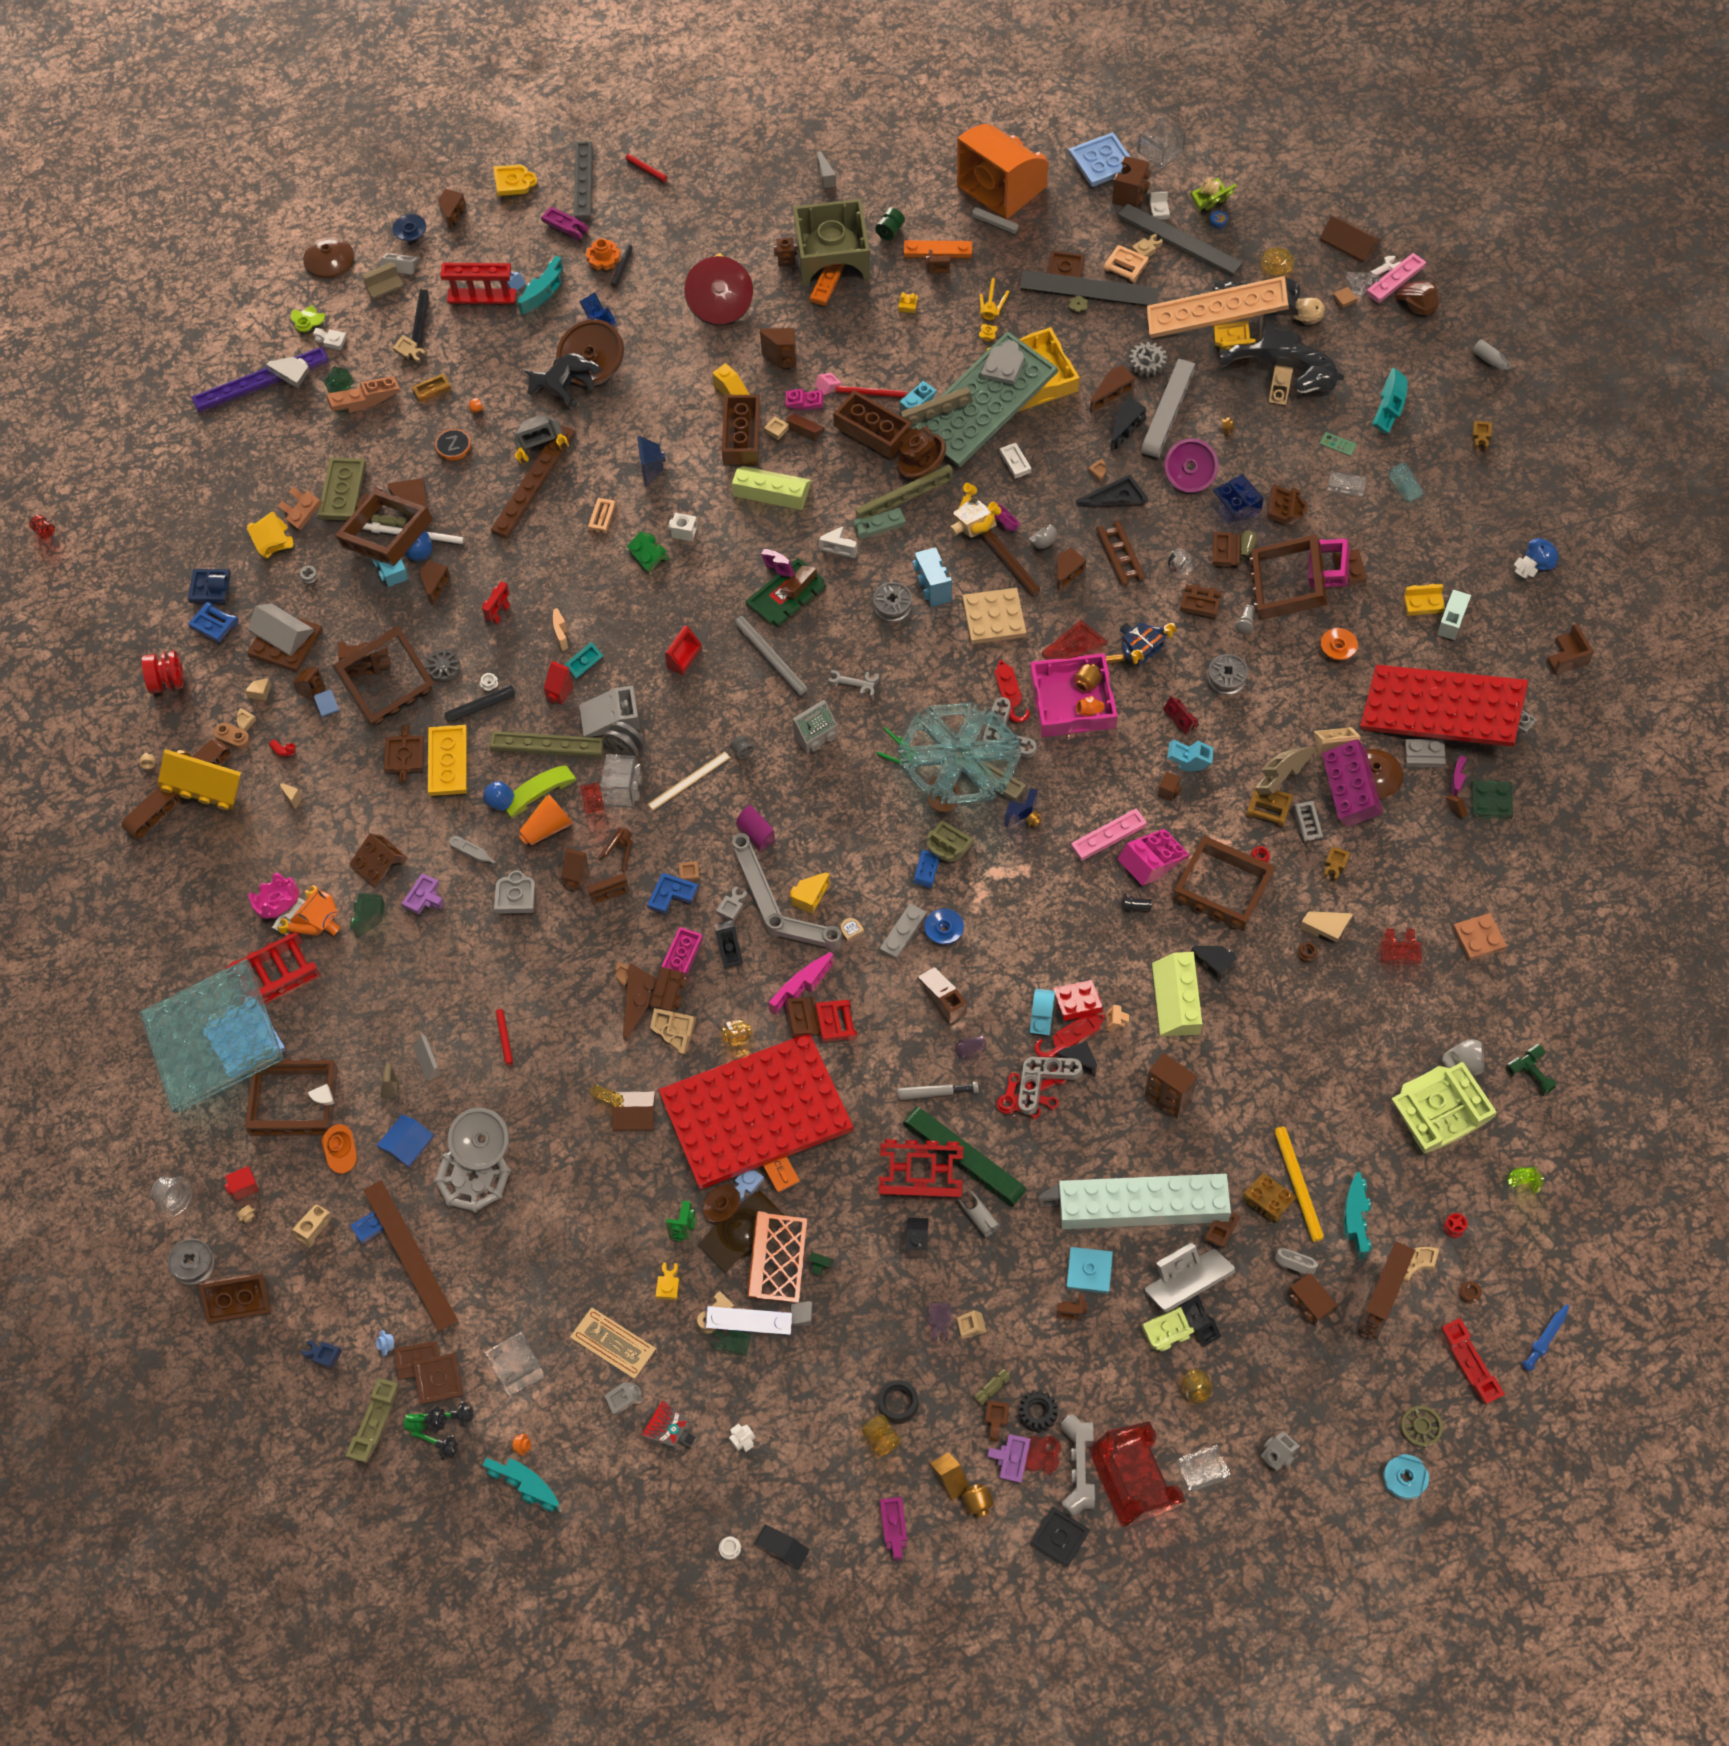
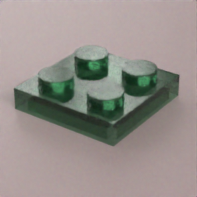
(1492, 799)

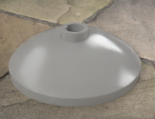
(465, 1135)

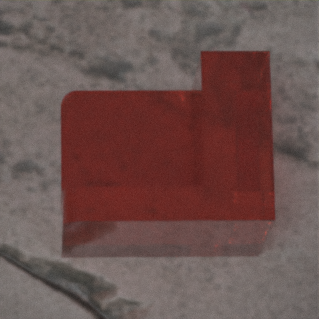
(592, 797)

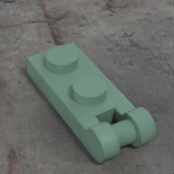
(879, 523)

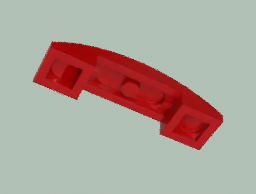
(1470, 1362)

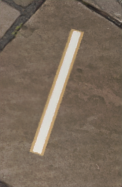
(688, 780)

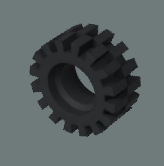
(1038, 1398)

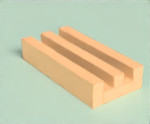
(599, 527)

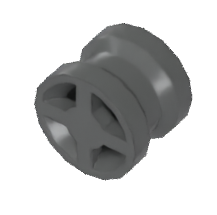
(742, 747)

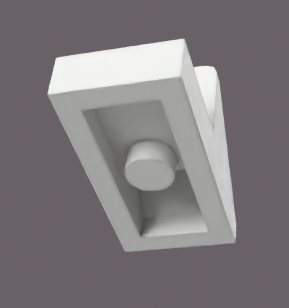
(1159, 205)
(834, 543)

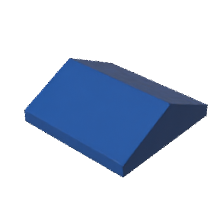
(405, 1140)

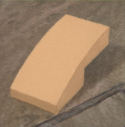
(560, 629)

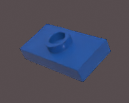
(926, 869)

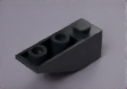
(1128, 418)

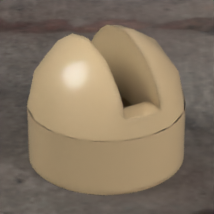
(147, 757)

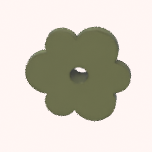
(1078, 304)

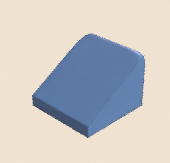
(516, 281)
(326, 703)

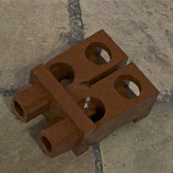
(368, 664)

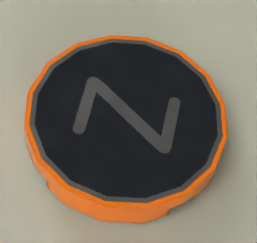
(453, 444)

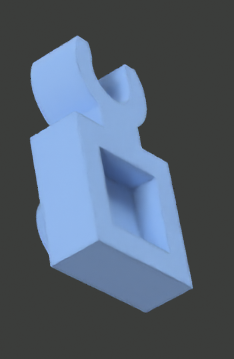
(748, 1183)

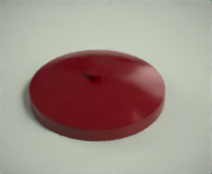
(718, 290)

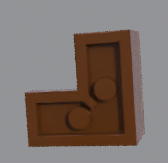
(1574, 652)

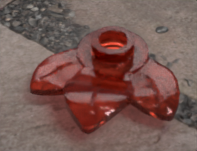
(1040, 1457)

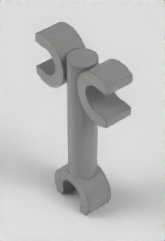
(866, 686)

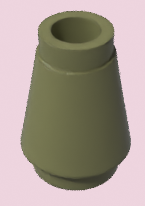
(1247, 542)

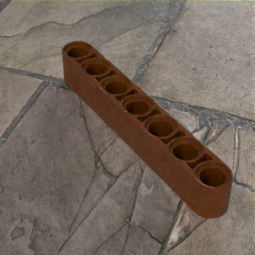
(161, 803)

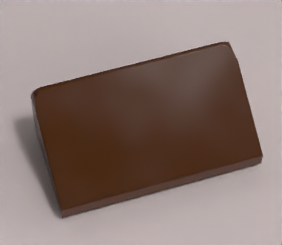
(804, 426)
(799, 581)

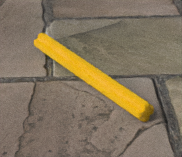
(1299, 1184)

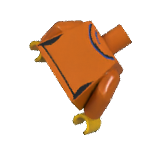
(313, 915)

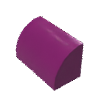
(756, 828)

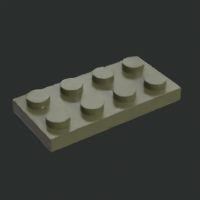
(341, 488)

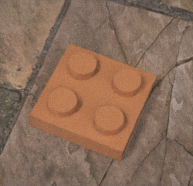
(1479, 936)

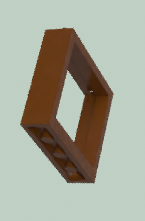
(401, 543)
(1293, 604)
(394, 706)
(1235, 858)
(290, 1127)
(1386, 1291)

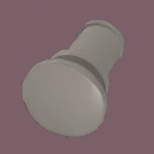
(1245, 623)

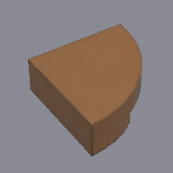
(1098, 470)
(622, 974)

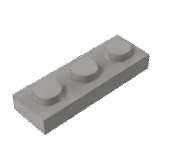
(903, 931)

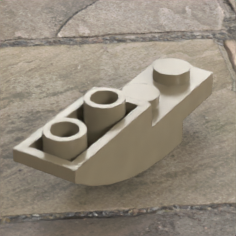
(1279, 767)

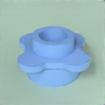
(384, 1342)

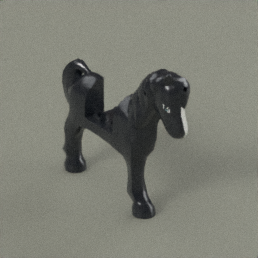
(1285, 347)

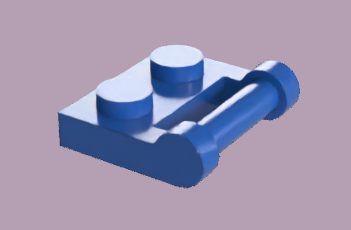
(211, 627)

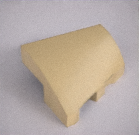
(1326, 924)
(673, 1027)

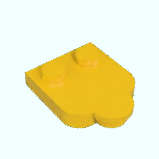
(513, 180)

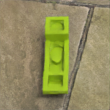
(539, 786)

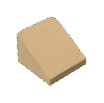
(291, 794)
(971, 1324)

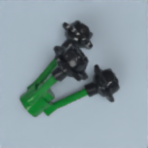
(436, 1421)

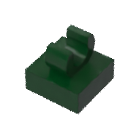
(820, 1262)

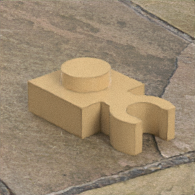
(1147, 247)
(407, 348)

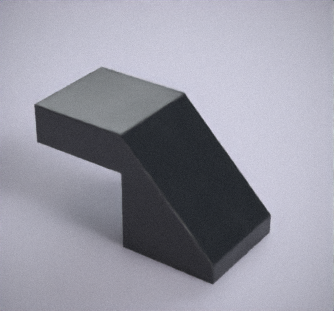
(1203, 1325)
(782, 1546)

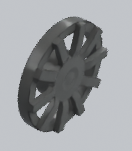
(442, 665)

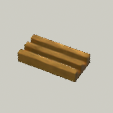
(432, 390)

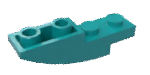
(543, 288)
(1392, 403)
(1354, 1219)
(530, 1485)

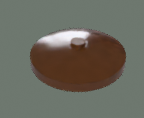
(597, 343)

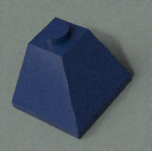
(651, 459)

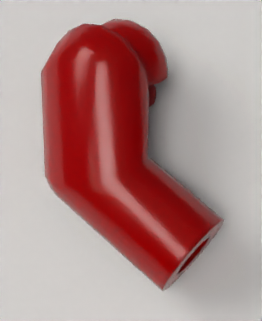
(287, 750)

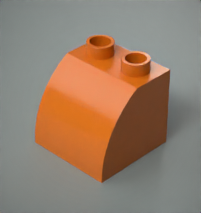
(999, 169)

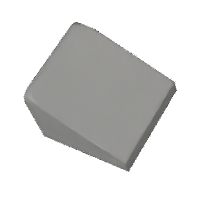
(802, 1314)

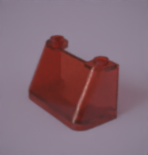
(1133, 1475)

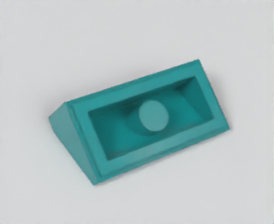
(583, 660)

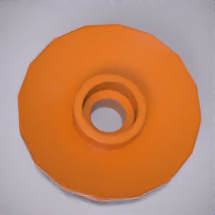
(1339, 638)

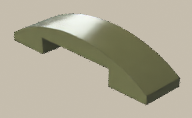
(374, 1421)

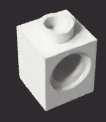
(683, 527)

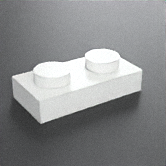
(1015, 460)

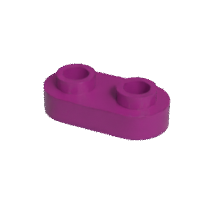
(1009, 522)

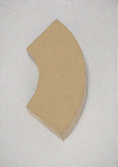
(1423, 1259)

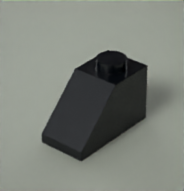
(728, 943)
(1215, 960)
(917, 1238)

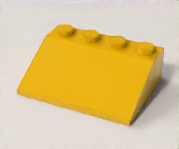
(199, 780)

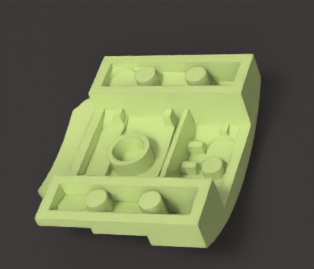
(1443, 1106)

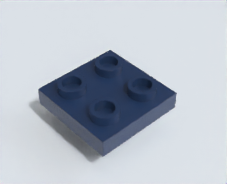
(209, 586)

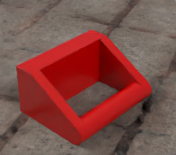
(682, 651)

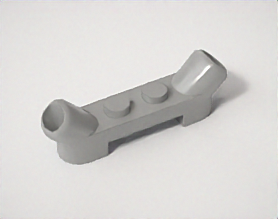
(1084, 1495)

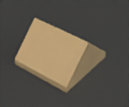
(1333, 738)

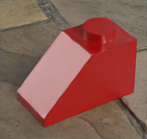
(558, 683)

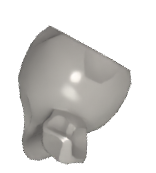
(1468, 1052)

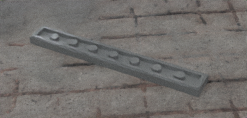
(1180, 240)
(1089, 287)

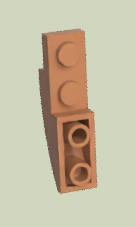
(367, 395)

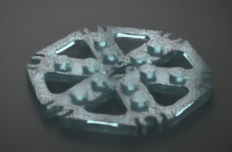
(965, 741)

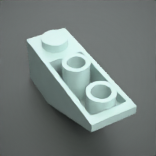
(1453, 615)

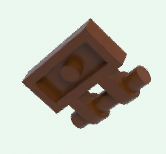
(1200, 604)

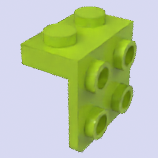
(1204, 201)

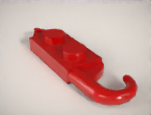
(1009, 689)
(1072, 1034)

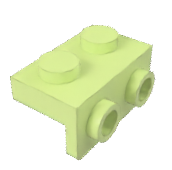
(1167, 1329)

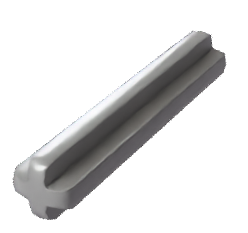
(995, 220)

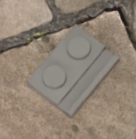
(1424, 753)

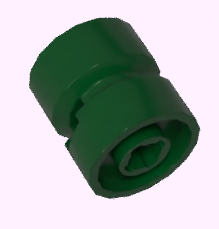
(889, 224)

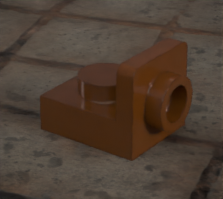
(938, 264)
(1070, 1311)

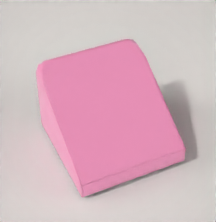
(827, 383)

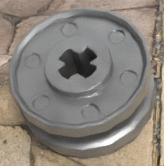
(892, 602)
(1227, 675)
(624, 739)
(196, 1272)

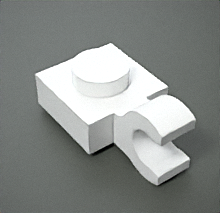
(332, 339)

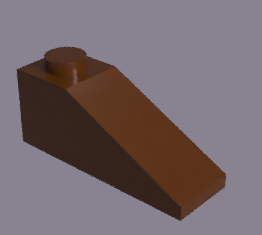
(1115, 384)

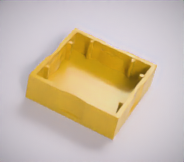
(1065, 381)

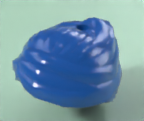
(421, 548)
(1543, 553)

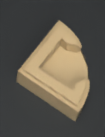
(245, 719)

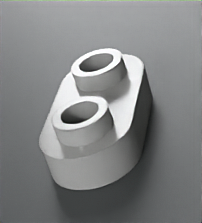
(1290, 1259)

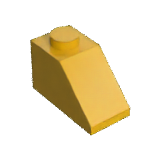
(728, 381)
(810, 892)

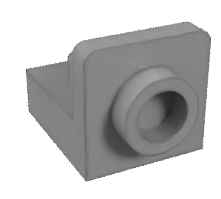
(623, 1397)

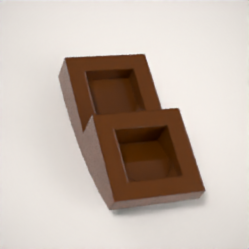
(1220, 1232)

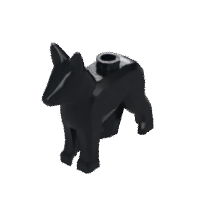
(561, 375)

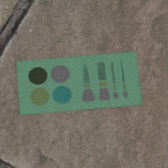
(1338, 443)

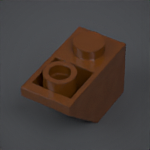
(451, 206)
(309, 683)

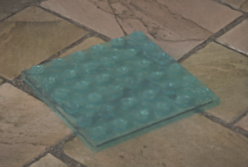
(211, 1036)

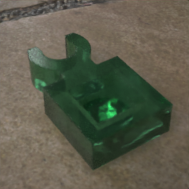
(735, 1342)

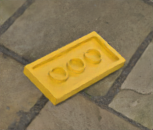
(447, 760)

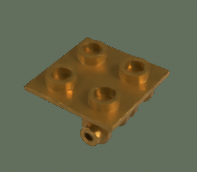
(1269, 1196)

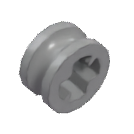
(312, 577)

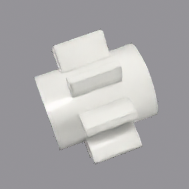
(1526, 567)
(742, 1437)

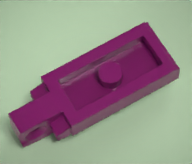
(894, 1526)

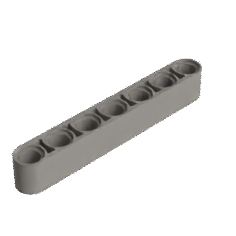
(1168, 408)

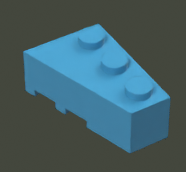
(932, 577)

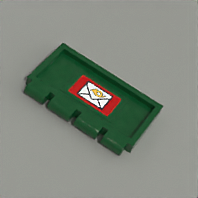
(774, 605)

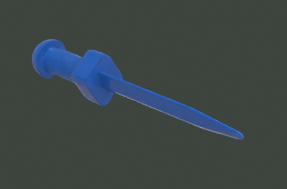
(1539, 1347)

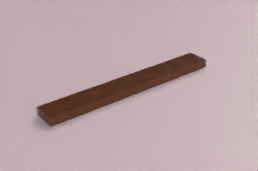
(410, 1256)

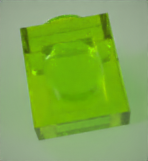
(1526, 1175)

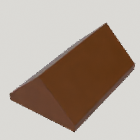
(1349, 238)
(235, 1297)

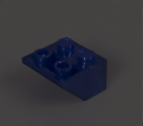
(1240, 497)

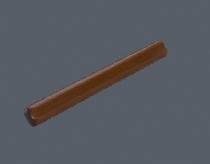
(1011, 562)

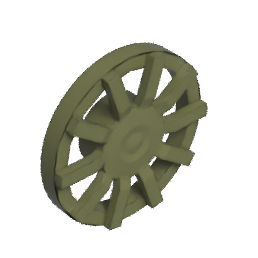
(1421, 1426)

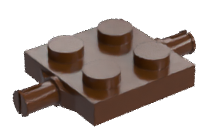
(404, 754)

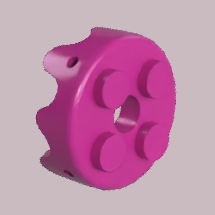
(274, 897)

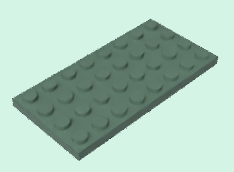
(993, 403)

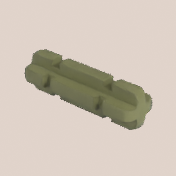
(387, 520)
(992, 1387)

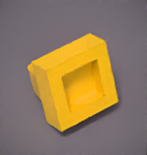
(907, 303)

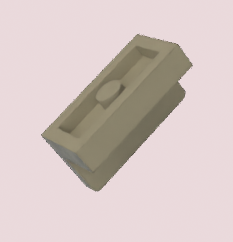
(382, 280)

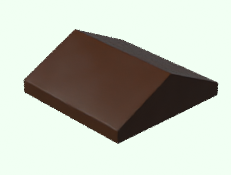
(635, 1112)

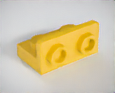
(1424, 599)

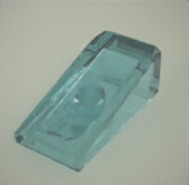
(1405, 482)

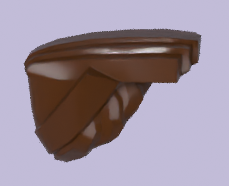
(1420, 297)

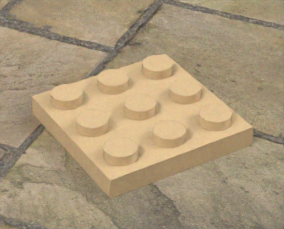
(994, 615)

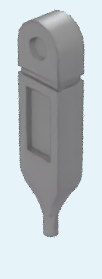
(469, 849)

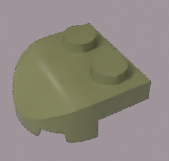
(948, 842)

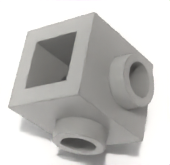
(1280, 1451)

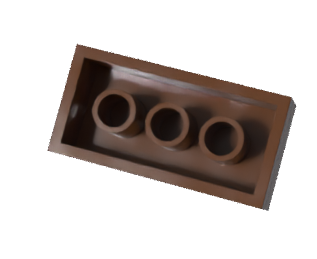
(871, 424)
(741, 430)

